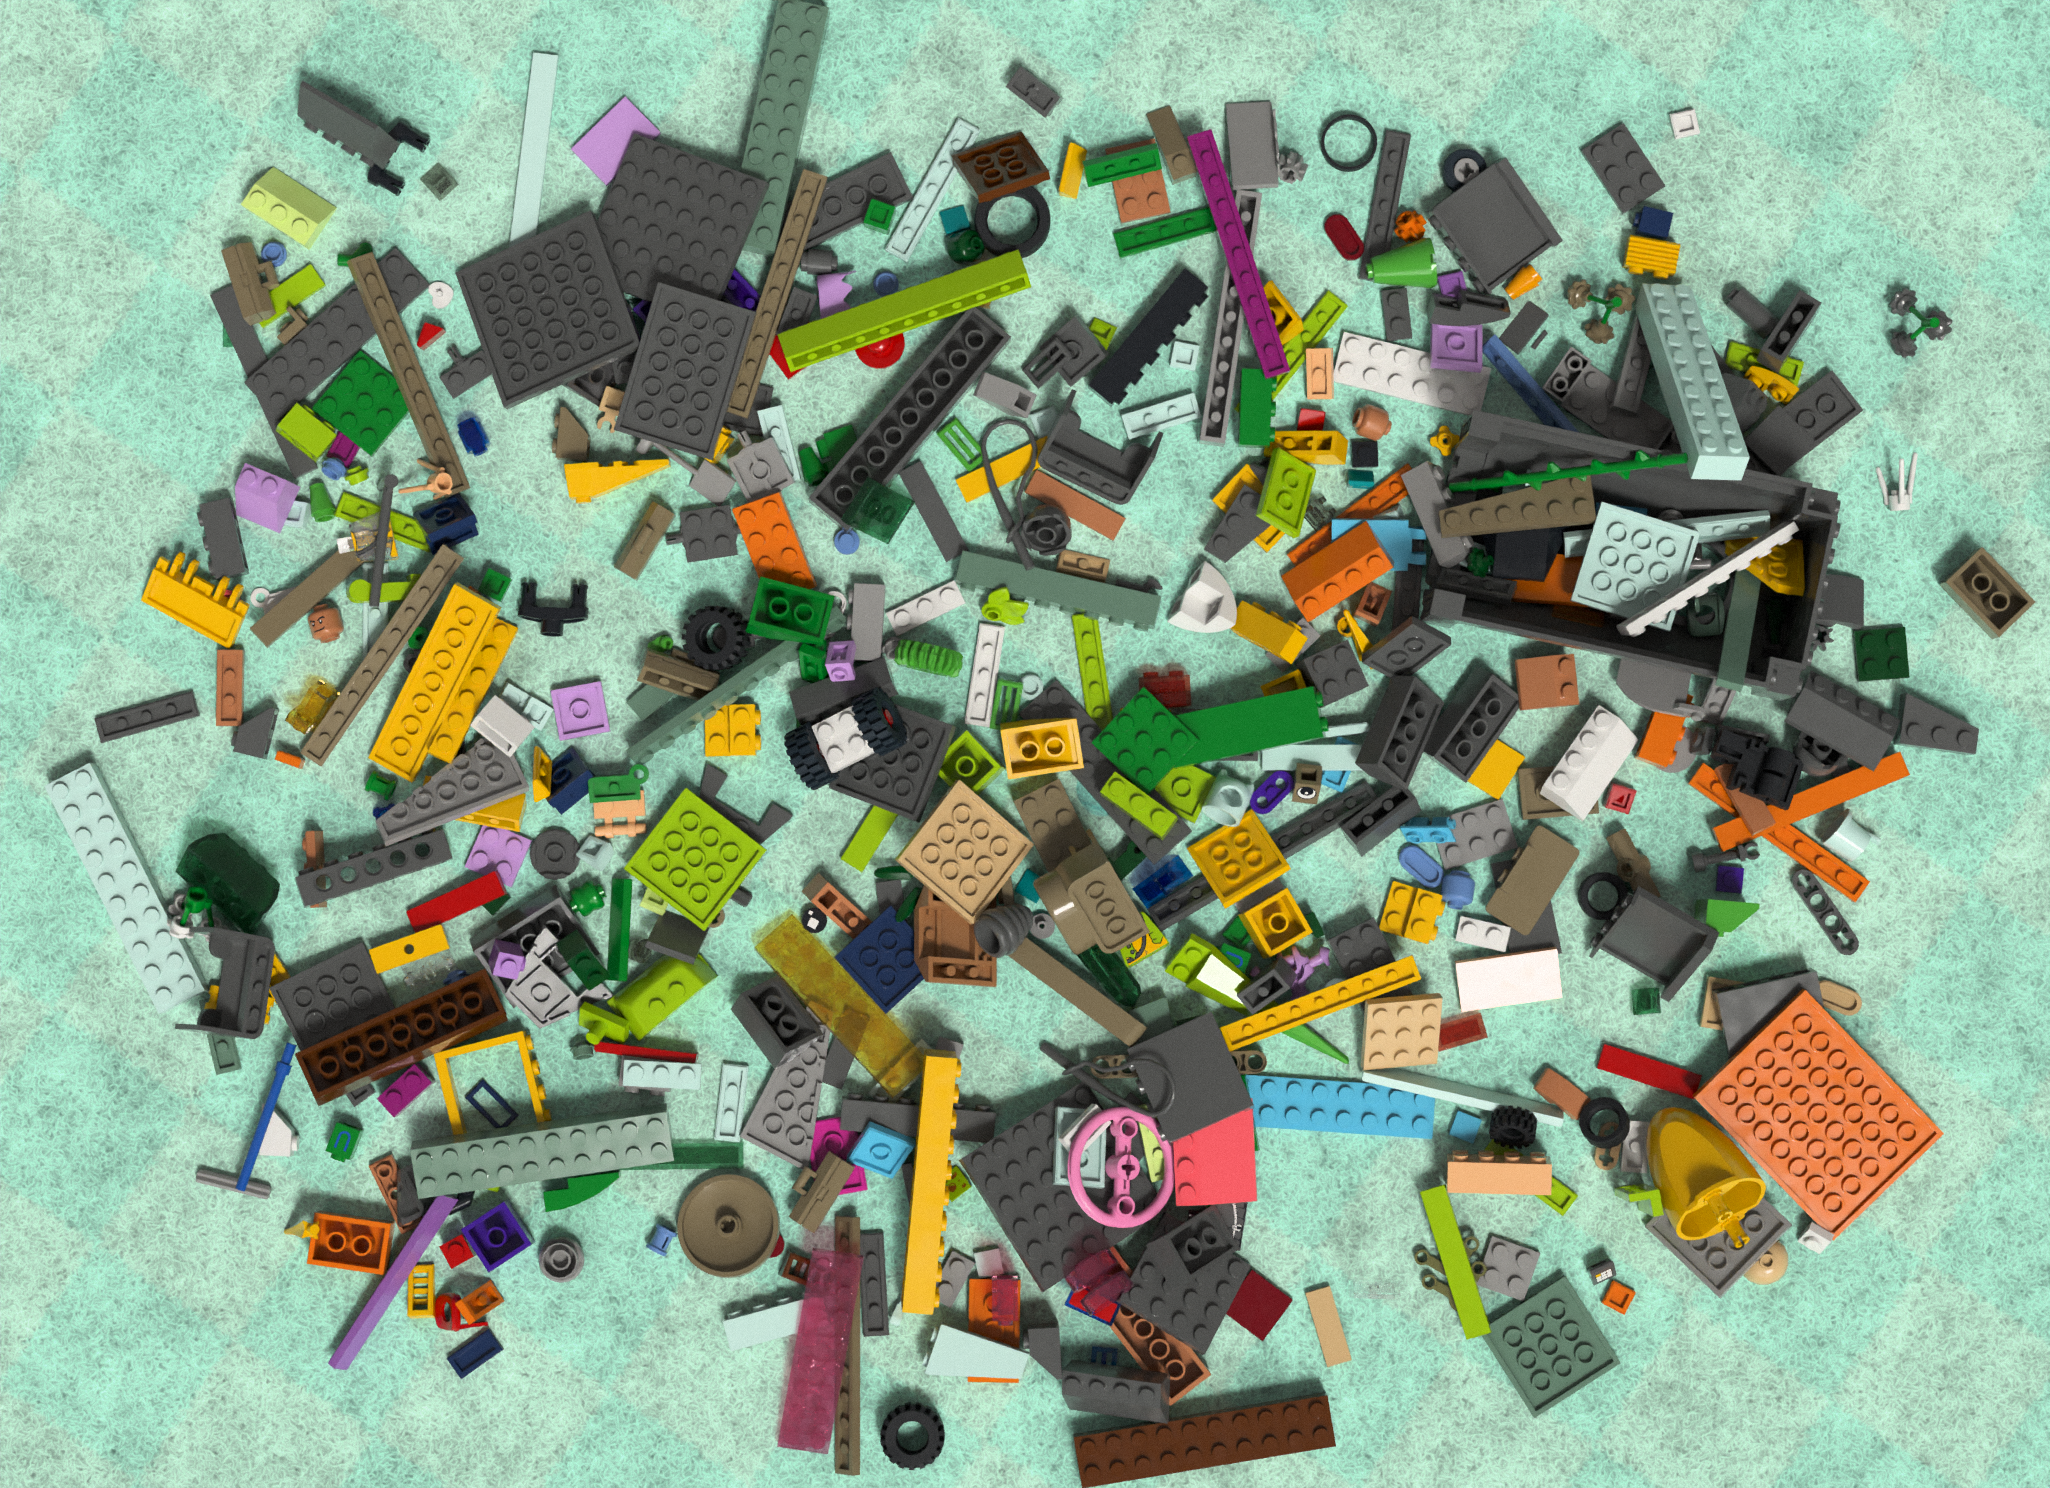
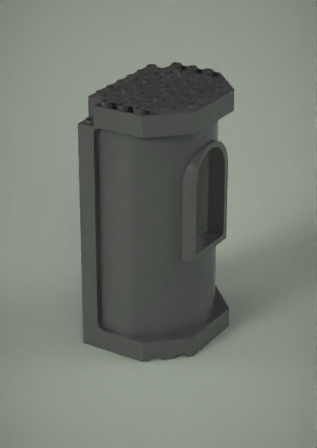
(1502, 443)

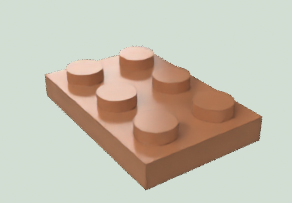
(1142, 194)

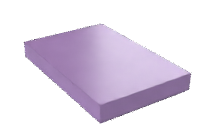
(609, 139)

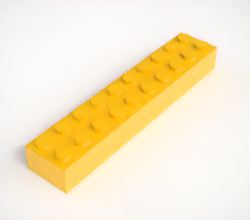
(929, 1178)

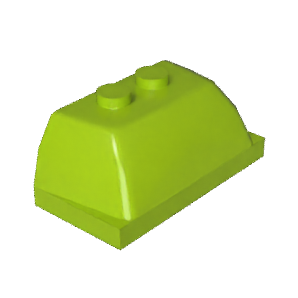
(660, 992)

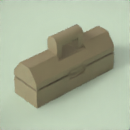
(247, 283)
(644, 541)
(677, 674)
(829, 1182)

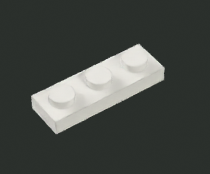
(925, 608)

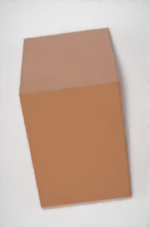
(1372, 604)

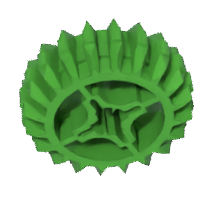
(928, 658)

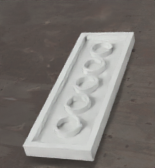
(1407, 375)

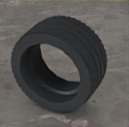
(1029, 246)

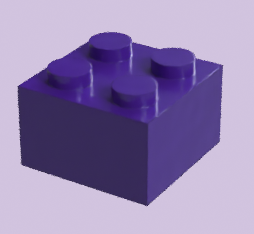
(498, 1235)

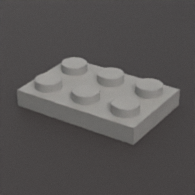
(1478, 835)

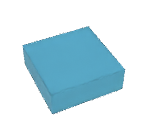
(1465, 1127)

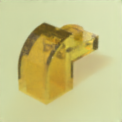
(313, 707)

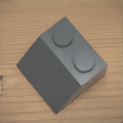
(1044, 1346)

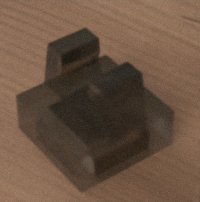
(1317, 515)

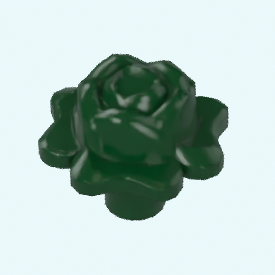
(1479, 562)

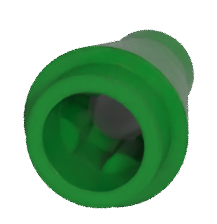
(812, 468)

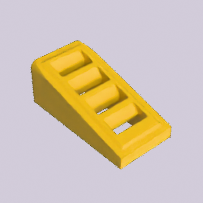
(426, 1313)

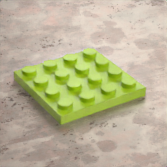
(695, 859)

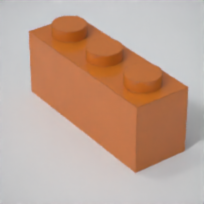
(1661, 737)

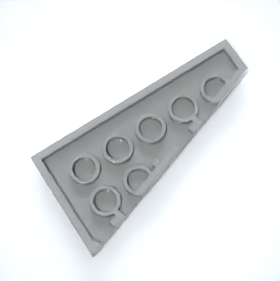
(466, 786)
(789, 1105)

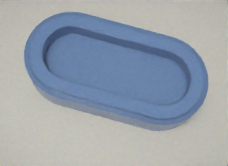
(1421, 866)

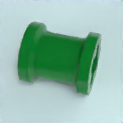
(381, 785)

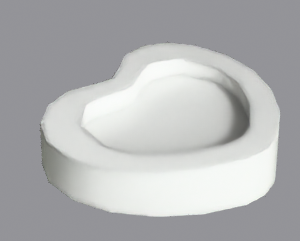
(441, 294)

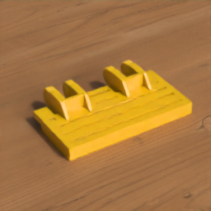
(194, 603)

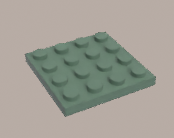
(1550, 1346)

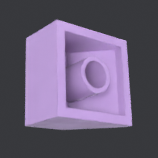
(264, 497)

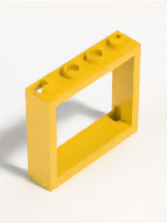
(531, 1069)

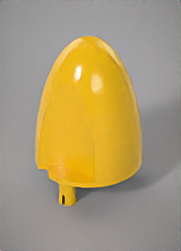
(1700, 1176)

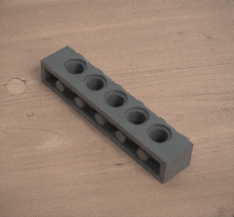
(312, 894)

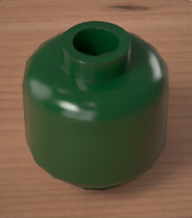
(965, 247)

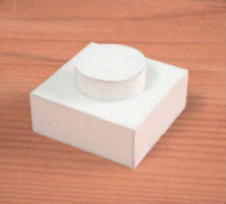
(1815, 1237)

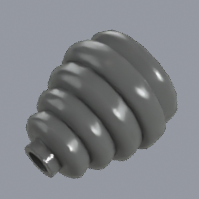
(1003, 929)

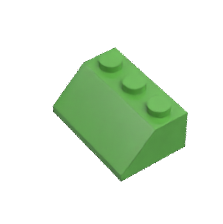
(1723, 915)

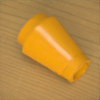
(1523, 282)

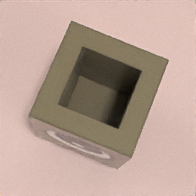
(1306, 783)

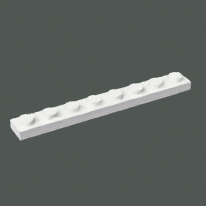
(1716, 574)

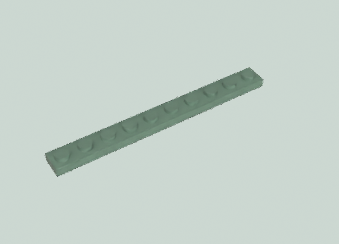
(724, 695)

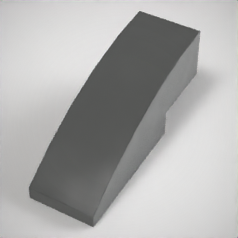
(1466, 309)

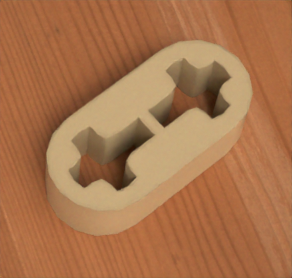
(1613, 1152)

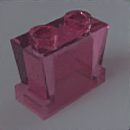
(1005, 1299)

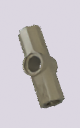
(1631, 865)

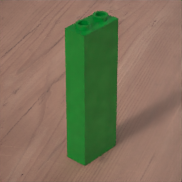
(1255, 725)

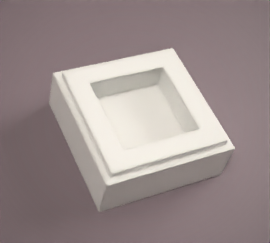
(1684, 124)

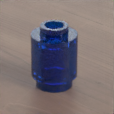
(473, 436)

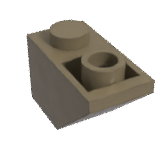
(572, 439)

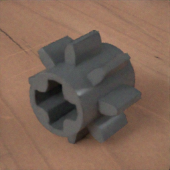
(1825, 632)

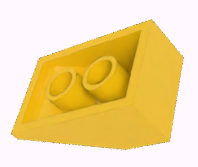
(1041, 746)

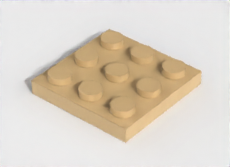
(1401, 1031)

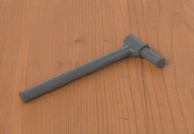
(386, 485)

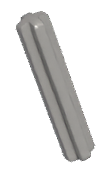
(229, 1183)

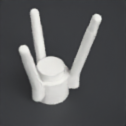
(1900, 498)

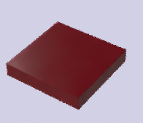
(1258, 1305)

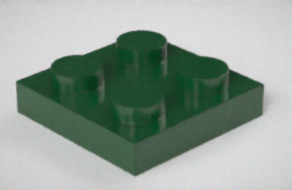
(1881, 654)

